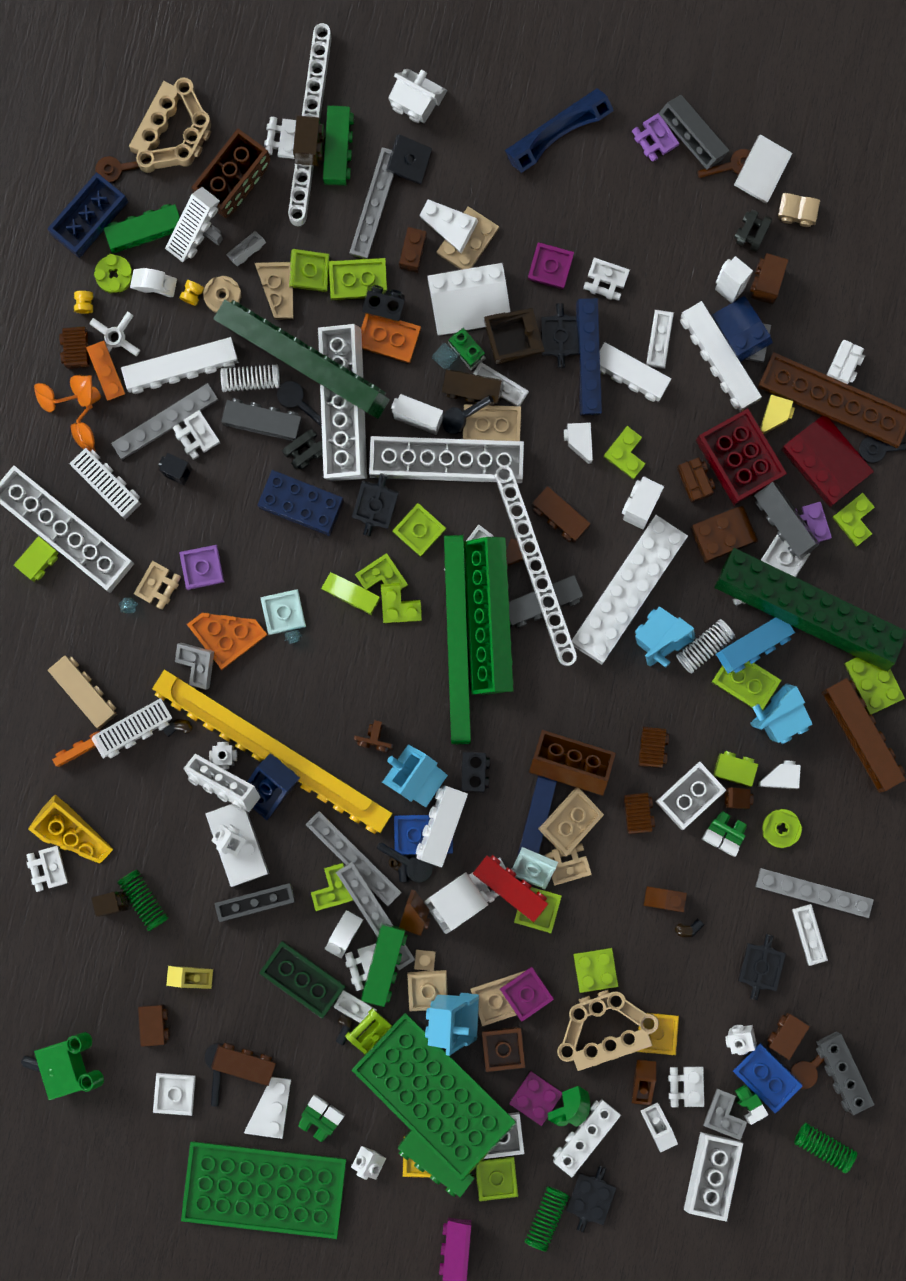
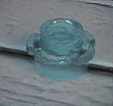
(128, 605)
(292, 636)

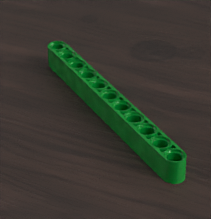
(457, 639)

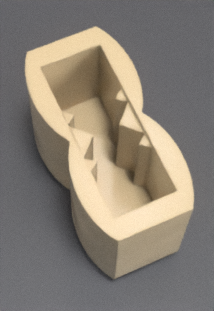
(798, 209)

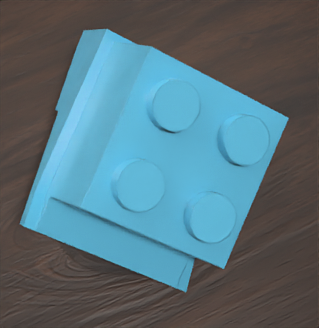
(663, 635)
(783, 715)
(414, 776)
(452, 1021)

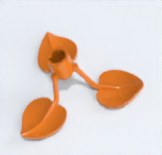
(86, 395)

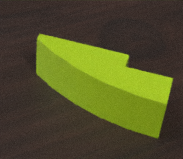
(351, 593)

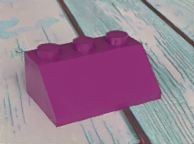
(455, 1249)

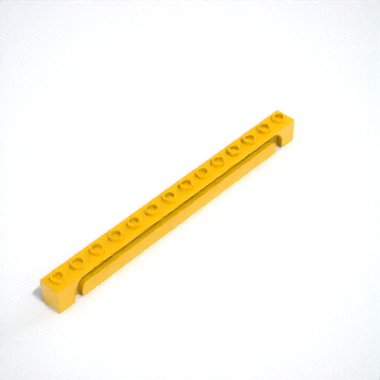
(261, 745)

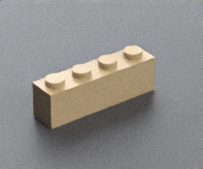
(82, 692)

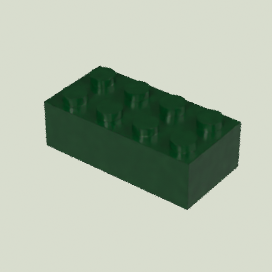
(302, 979)

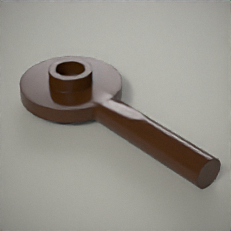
(736, 164)
(111, 168)
(807, 1072)

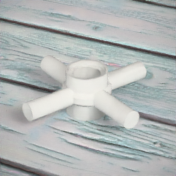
(119, 329)

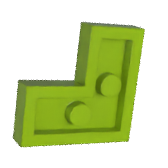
(621, 455)
(850, 517)
(379, 570)
(396, 610)
(334, 894)

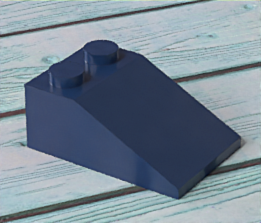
(742, 328)
(272, 783)

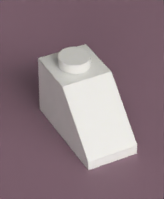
(580, 440)
(783, 776)
(659, 1127)

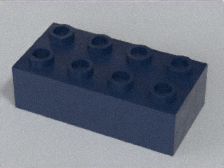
(87, 215)
(300, 502)

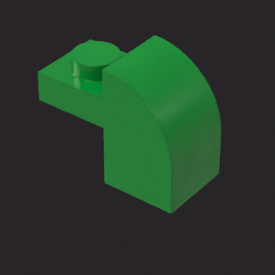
(575, 1108)

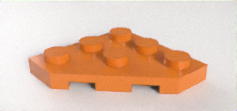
(226, 635)

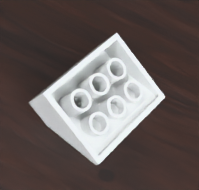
(467, 296)

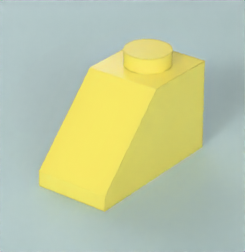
(776, 413)
(189, 977)

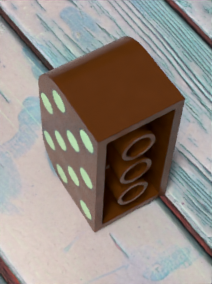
(234, 172)

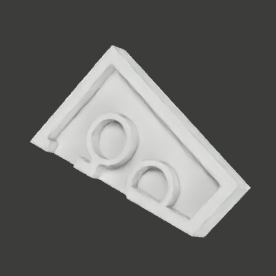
(449, 223)
(271, 1110)

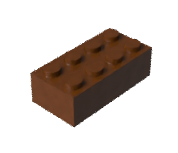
(572, 762)

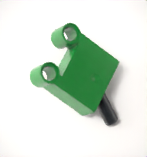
(64, 1068)

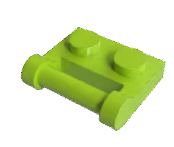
(372, 1034)

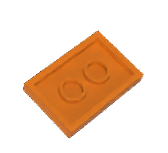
(389, 337)

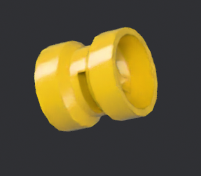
(191, 292)
(83, 302)

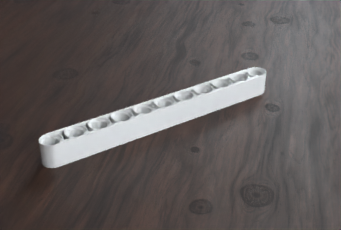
(310, 97)
(536, 555)

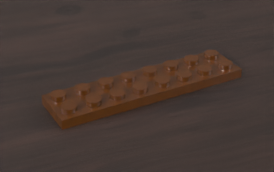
(834, 399)

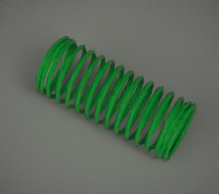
(153, 924)
(802, 1135)
(535, 1244)

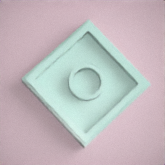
(283, 612)
(534, 868)

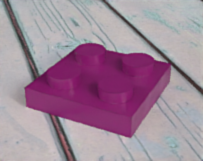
(550, 265)
(526, 994)
(535, 1098)

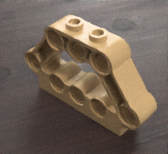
(170, 156)
(581, 1058)

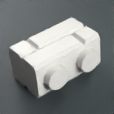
(845, 362)

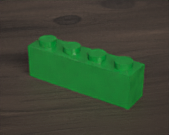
(337, 145)
(142, 229)
(383, 964)
(425, 1159)

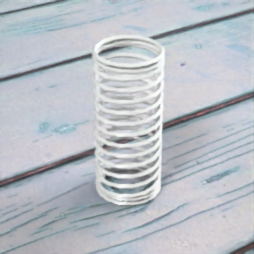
(275, 373)
(689, 665)

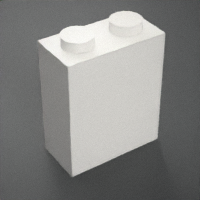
(417, 414)

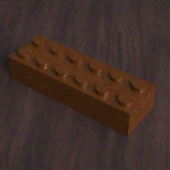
(863, 735)

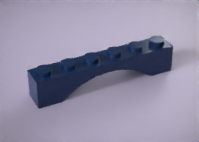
(585, 111)
(589, 356)

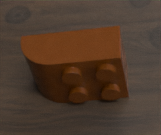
(723, 533)

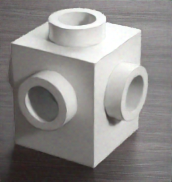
(231, 755)
(228, 839)
(741, 1039)
(368, 1163)

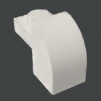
(153, 281)
(343, 934)

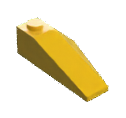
(65, 828)

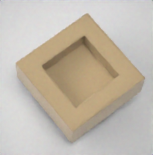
(424, 960)

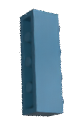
(753, 644)

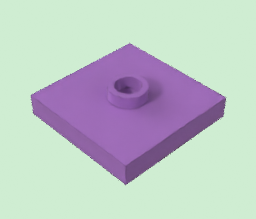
(201, 567)

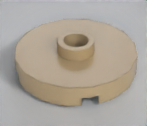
(221, 285)

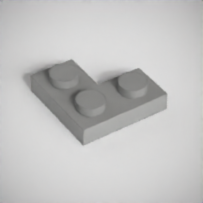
(200, 662)
(719, 1118)

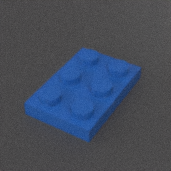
(409, 833)
(768, 1078)

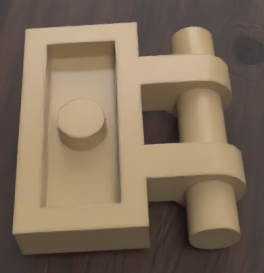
(152, 582)
(571, 869)

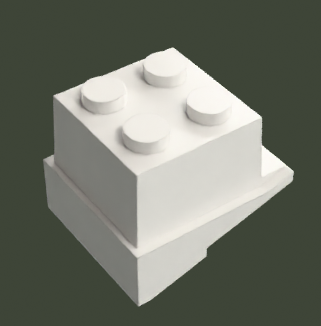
(415, 95)

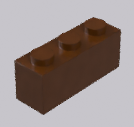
(560, 515)
(243, 1064)

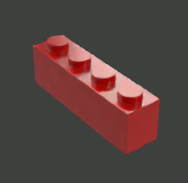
(510, 888)

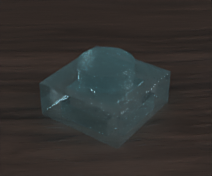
(445, 356)

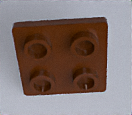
(374, 733)

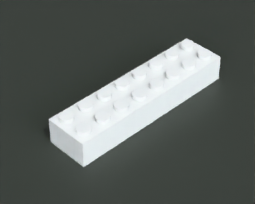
(342, 421)
(444, 459)
(63, 529)
(628, 589)

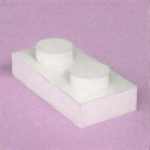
(352, 1006)

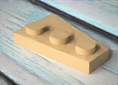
(275, 282)

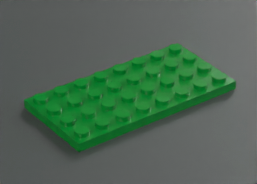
(434, 1097)
(263, 1190)

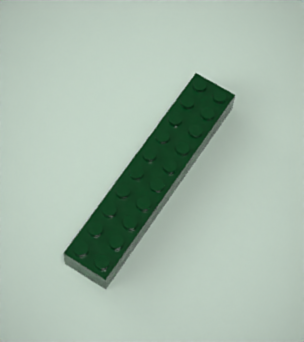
(302, 357)
(811, 609)

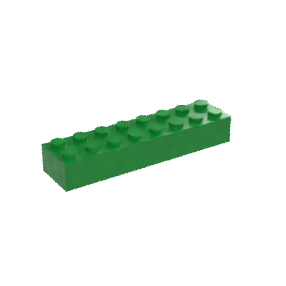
(488, 615)

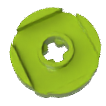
(111, 263)
(791, 823)

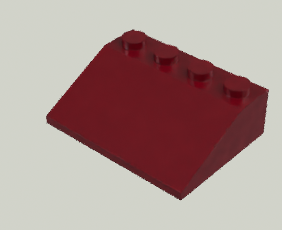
(740, 456)
(827, 460)

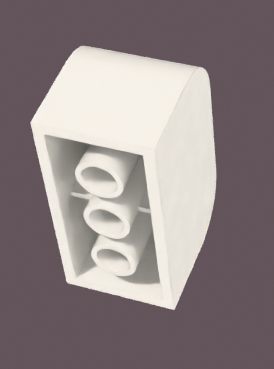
(456, 902)

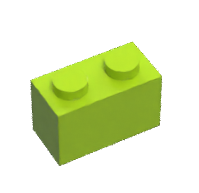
(36, 559)
(735, 769)

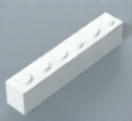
(720, 357)
(179, 365)

